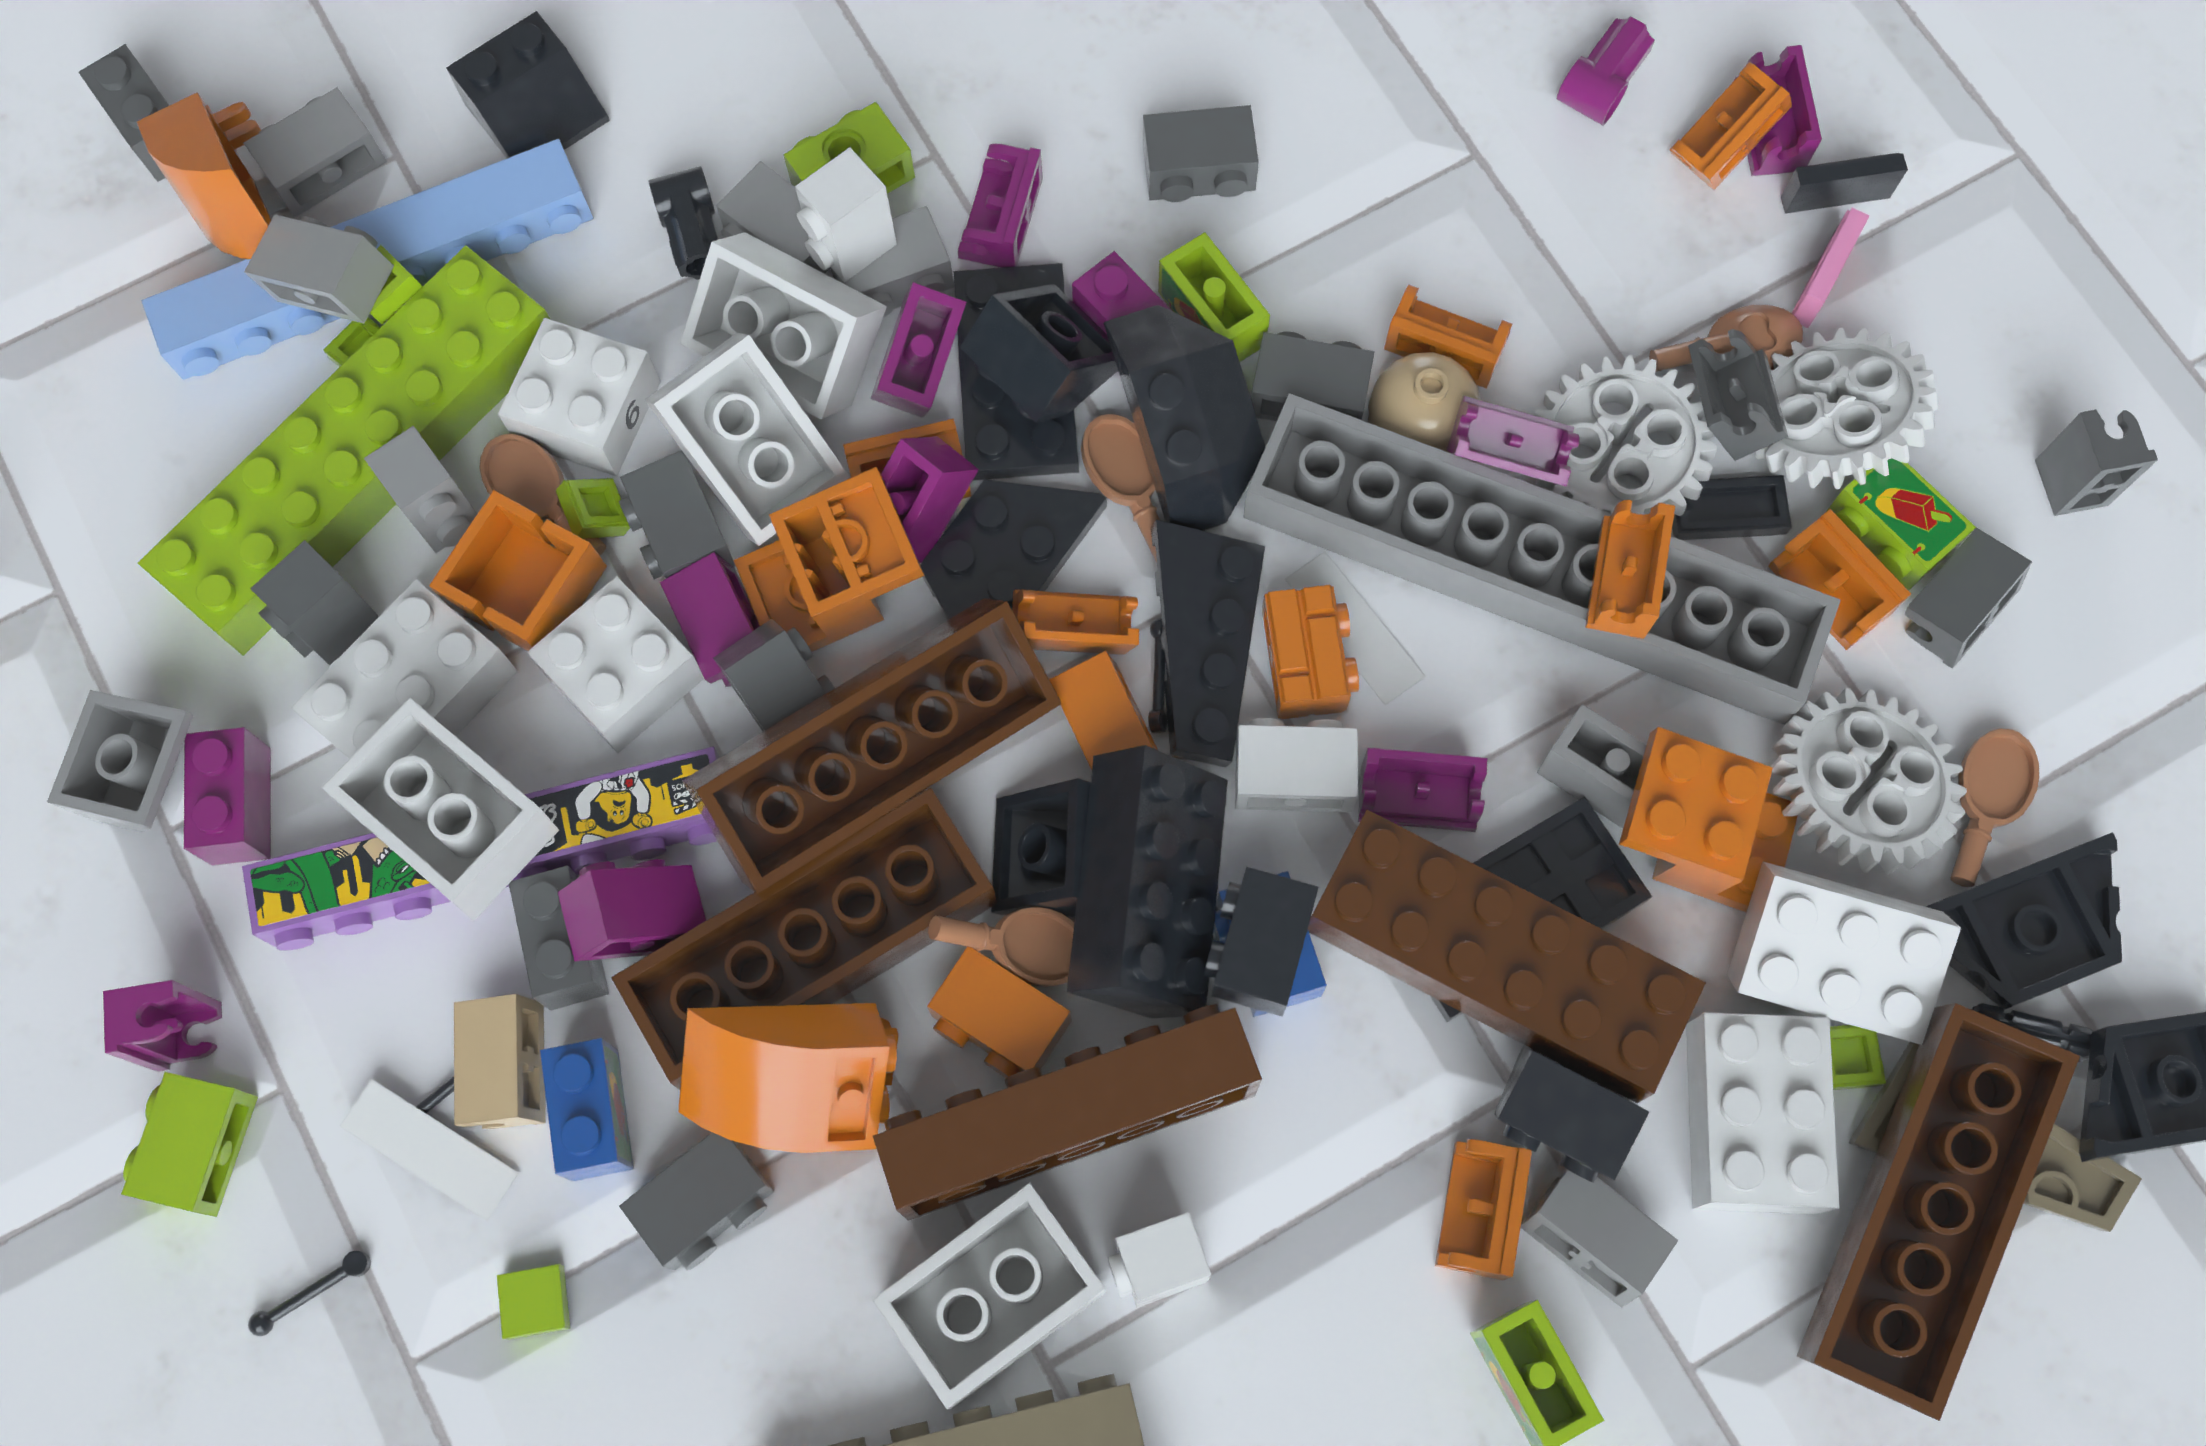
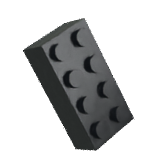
(1148, 883)

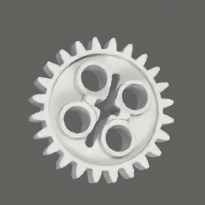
(1849, 407)
(1665, 470)
(1909, 793)

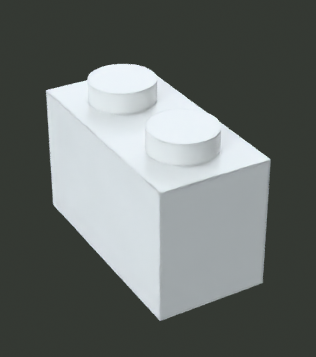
(845, 215)
(1296, 766)
(1159, 1261)

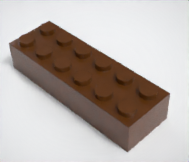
(872, 743)
(814, 929)
(1506, 957)
(1068, 1112)
(1938, 1208)

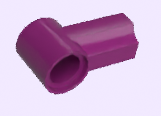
(1600, 80)

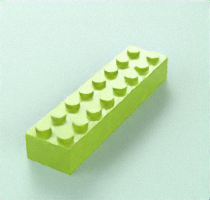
(428, 367)

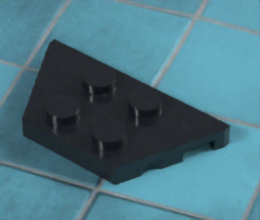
(1007, 542)
(2039, 924)
(2145, 1087)

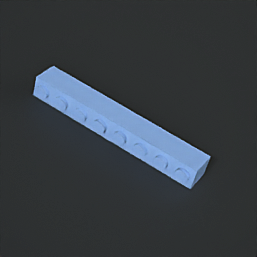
(487, 210)

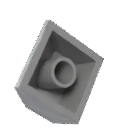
(120, 760)

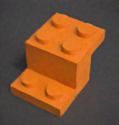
(831, 561)
(1706, 818)

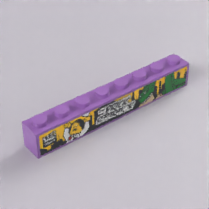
(365, 881)

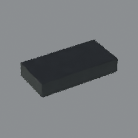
(1843, 182)
(1736, 509)

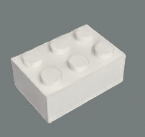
(798, 317)
(746, 435)
(408, 652)
(441, 808)
(1843, 953)
(1761, 1113)
(989, 1296)

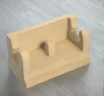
(498, 1062)

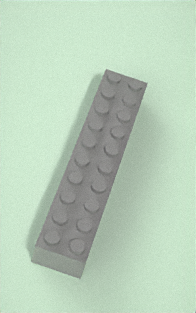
(1532, 557)

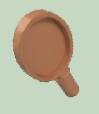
(1763, 325)
(1120, 469)
(527, 476)
(2000, 786)
(1026, 942)

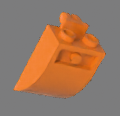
(206, 172)
(789, 1075)

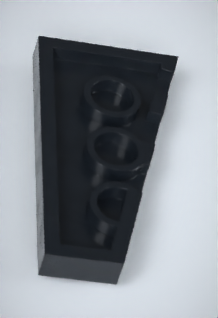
(1206, 631)

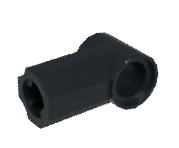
(686, 212)

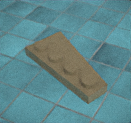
(2062, 1185)

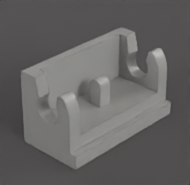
(1600, 1236)

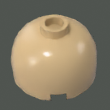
(1421, 397)

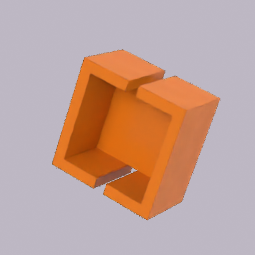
(513, 577)

